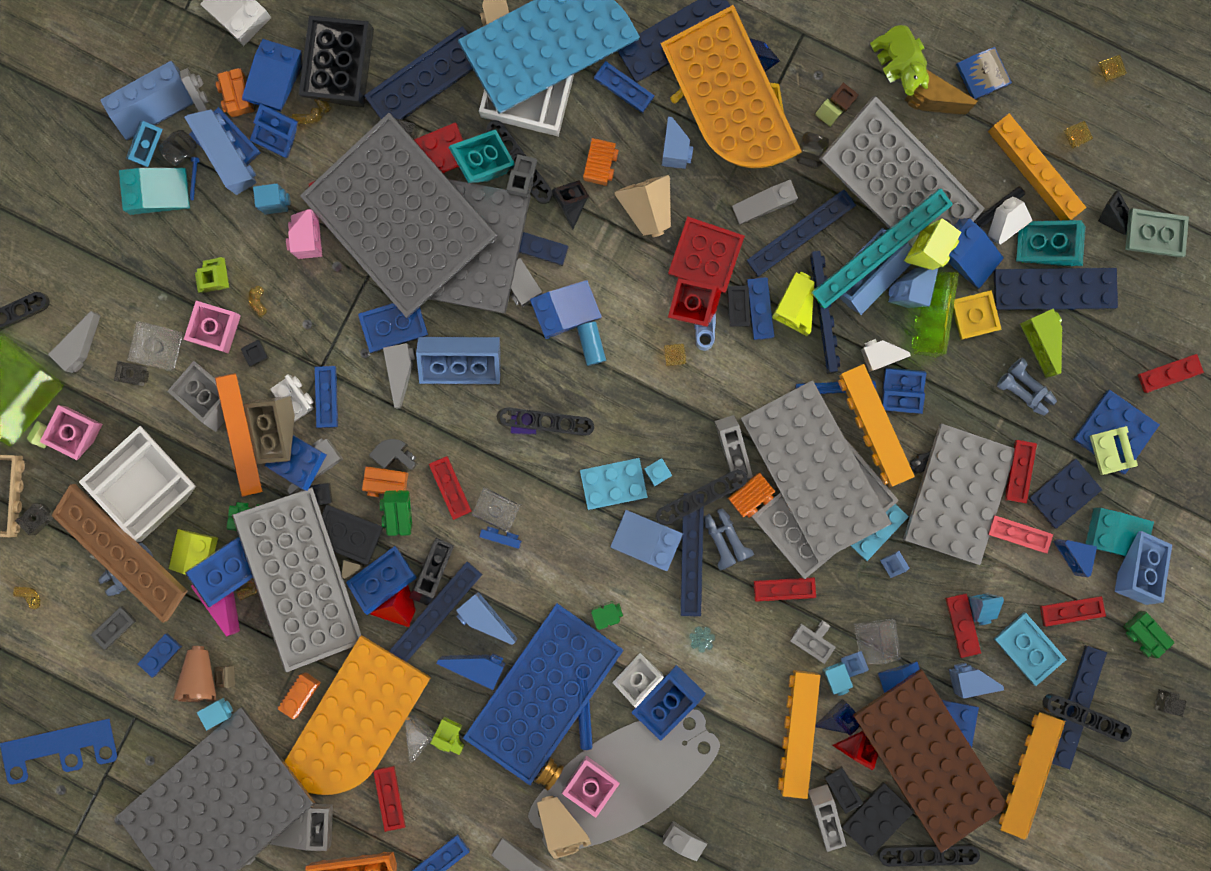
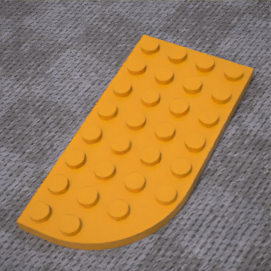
(730, 92)
(356, 720)

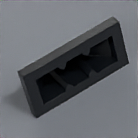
(1115, 214)

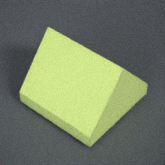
(828, 112)
(36, 434)

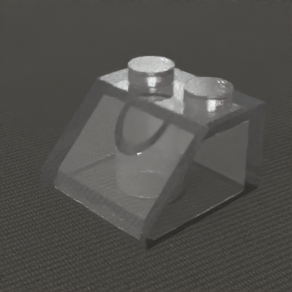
(155, 346)

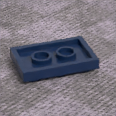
(1065, 493)

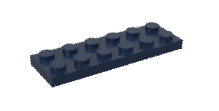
(647, 55)
(421, 79)
(1055, 289)

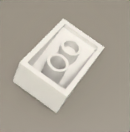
(238, 17)

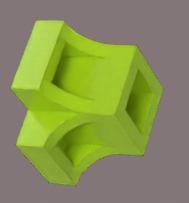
(212, 276)
(447, 736)

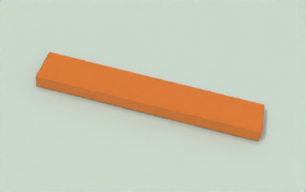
(238, 434)

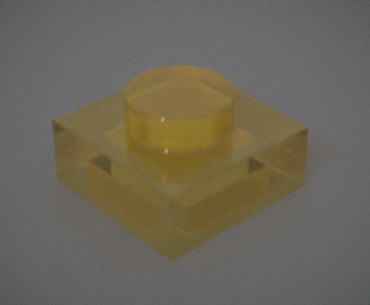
(1112, 68)
(1078, 134)
(675, 354)

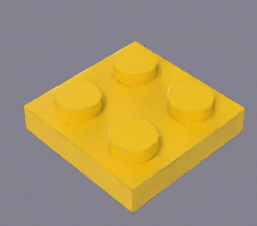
(976, 315)

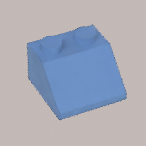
(676, 146)
(913, 288)
(972, 682)

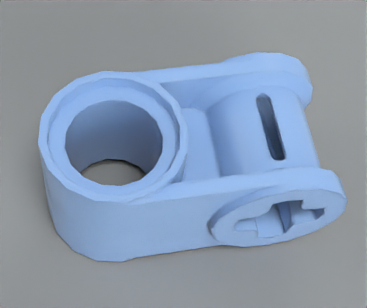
(705, 331)

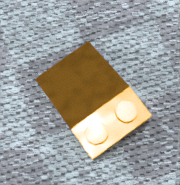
(940, 97)

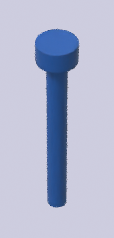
(195, 160)

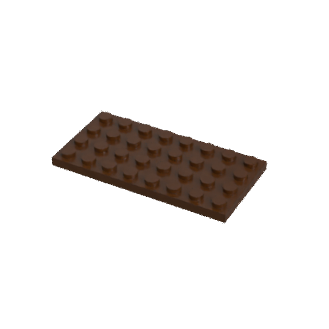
(930, 760)

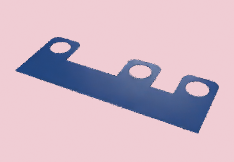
(61, 741)

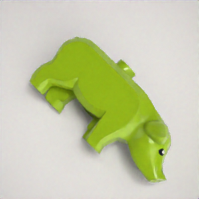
(905, 58)

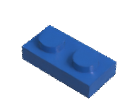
(509, 539)
(159, 655)

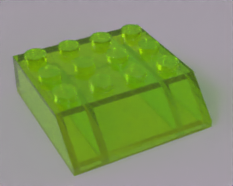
(23, 390)

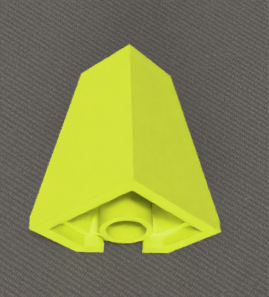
(797, 304)

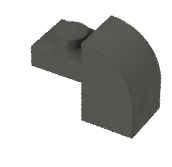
(522, 176)
(389, 450)

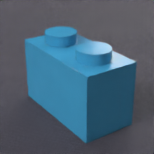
(144, 143)
(271, 199)

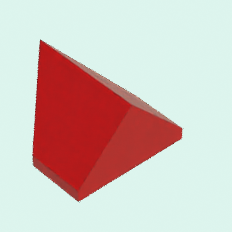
(397, 609)
(858, 749)

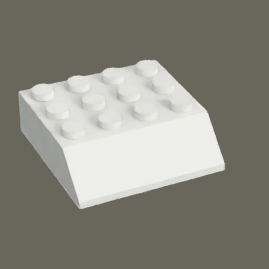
(538, 113)
(138, 485)

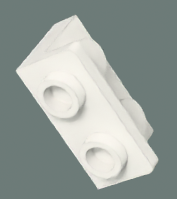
(291, 387)

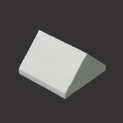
(638, 680)

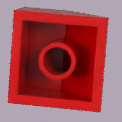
(694, 302)

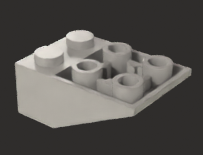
(309, 831)

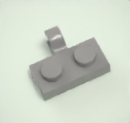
(192, 85)
(814, 642)

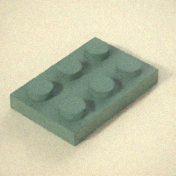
(1157, 233)

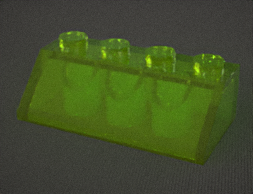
(935, 320)

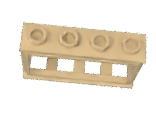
(16, 488)

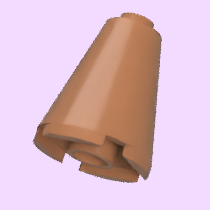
(196, 677)

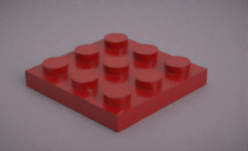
(706, 254)

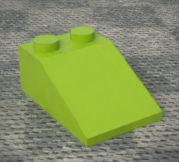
(1045, 339)

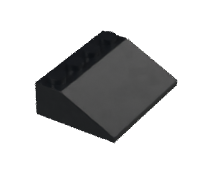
(336, 60)

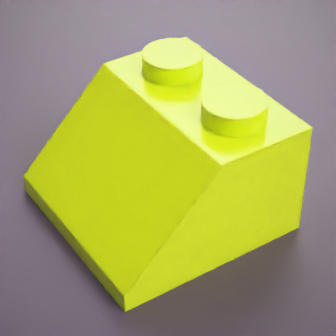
(934, 245)
(190, 550)

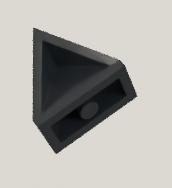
(571, 200)

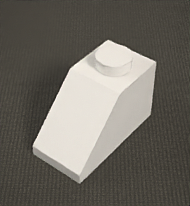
(1008, 220)
(882, 354)

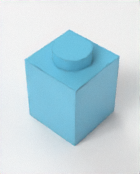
(658, 472)
(838, 678)
(215, 713)

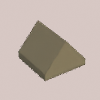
(350, 568)
(225, 676)

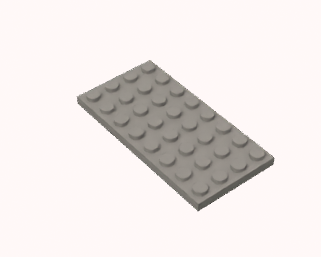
(893, 168)
(815, 471)
(297, 579)

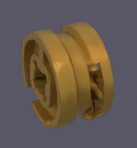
(549, 774)

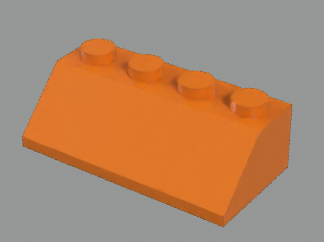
(375, 862)

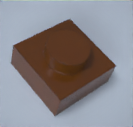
(844, 97)

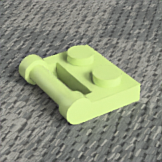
(1106, 451)

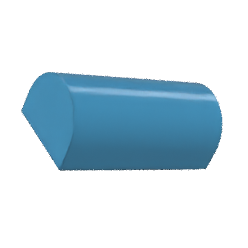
(591, 343)

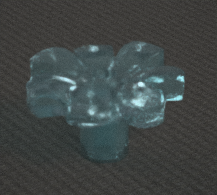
(698, 636)

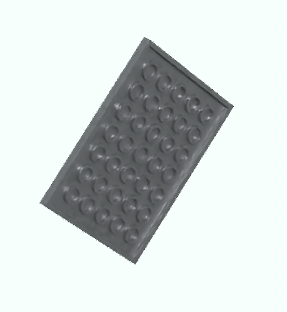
(398, 215)
(217, 802)

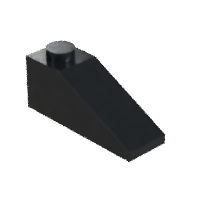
(431, 572)

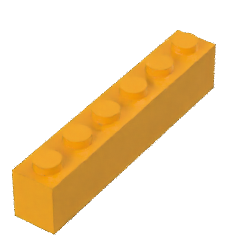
(1036, 169)
(876, 426)
(800, 734)
(1032, 775)

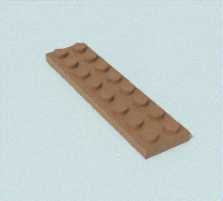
(119, 553)

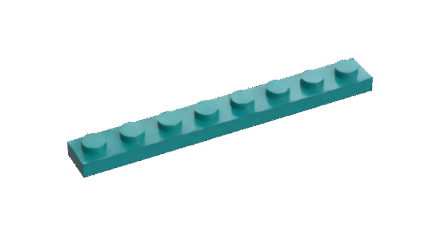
(882, 248)

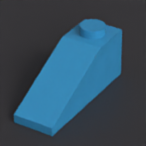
(985, 607)

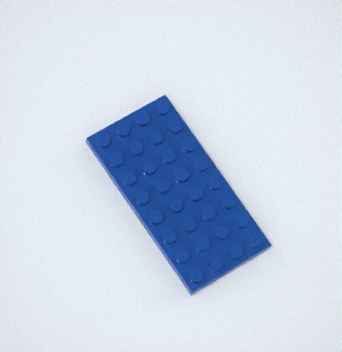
(541, 694)

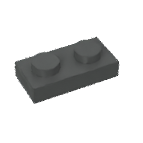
(113, 627)

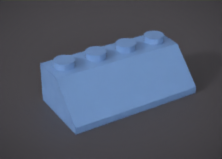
(147, 99)
(221, 150)
(878, 280)
(458, 360)

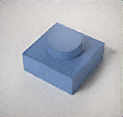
(894, 564)
(855, 664)

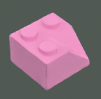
(304, 235)
(212, 327)
(70, 432)
(590, 786)

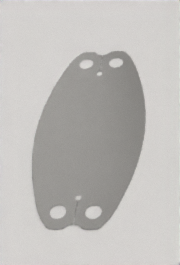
(649, 775)

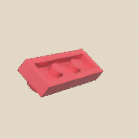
(1020, 534)

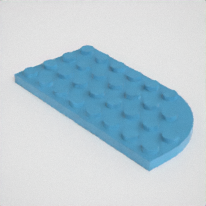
(544, 46)

